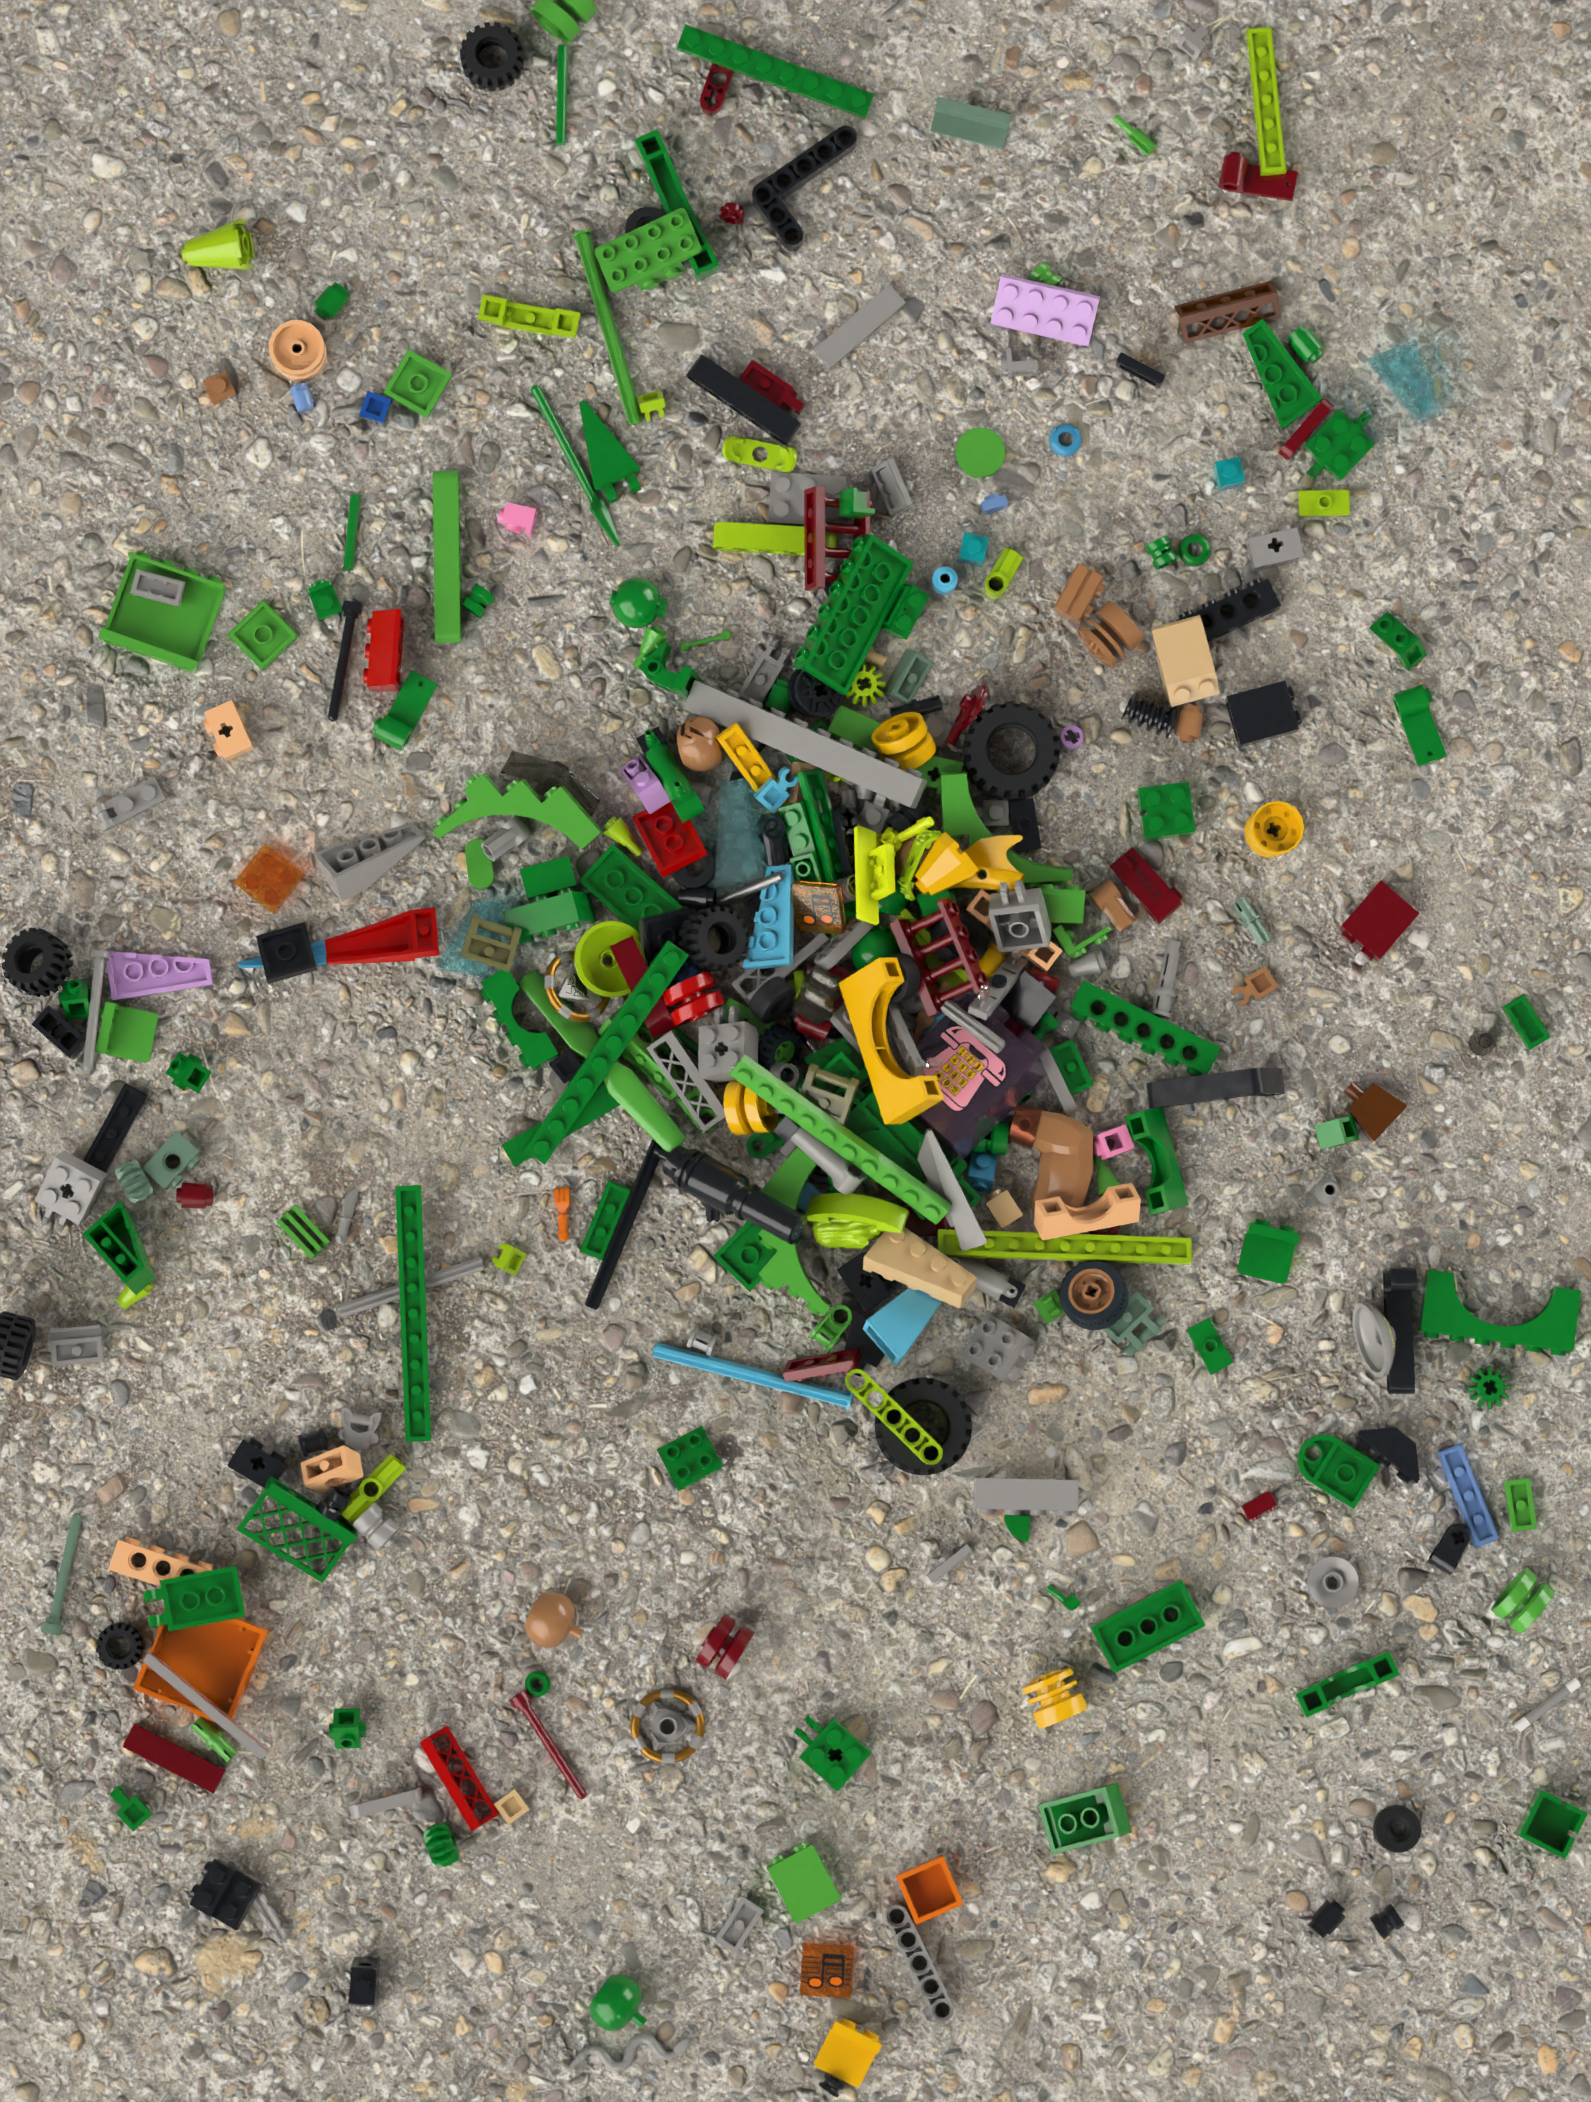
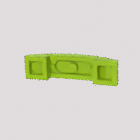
(529, 318)
(857, 1208)

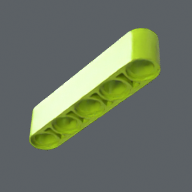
(763, 538)
(905, 1423)

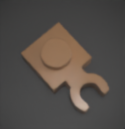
(1257, 984)

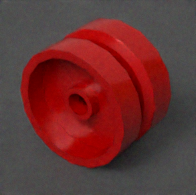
(694, 1003)

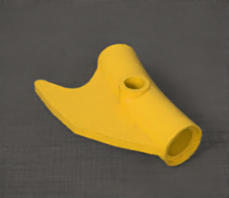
(991, 856)

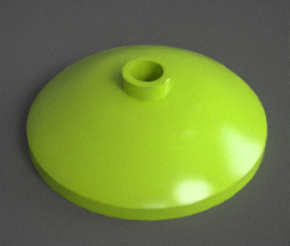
(589, 956)

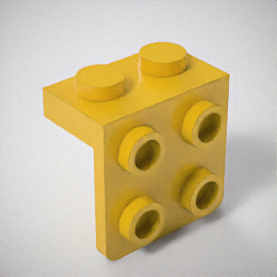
(848, 2052)

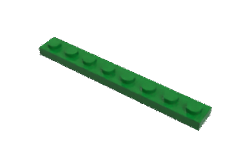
(774, 71)

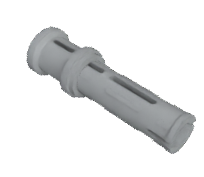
(1164, 991)

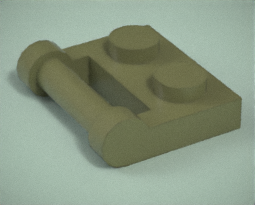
(487, 950)
(831, 1103)

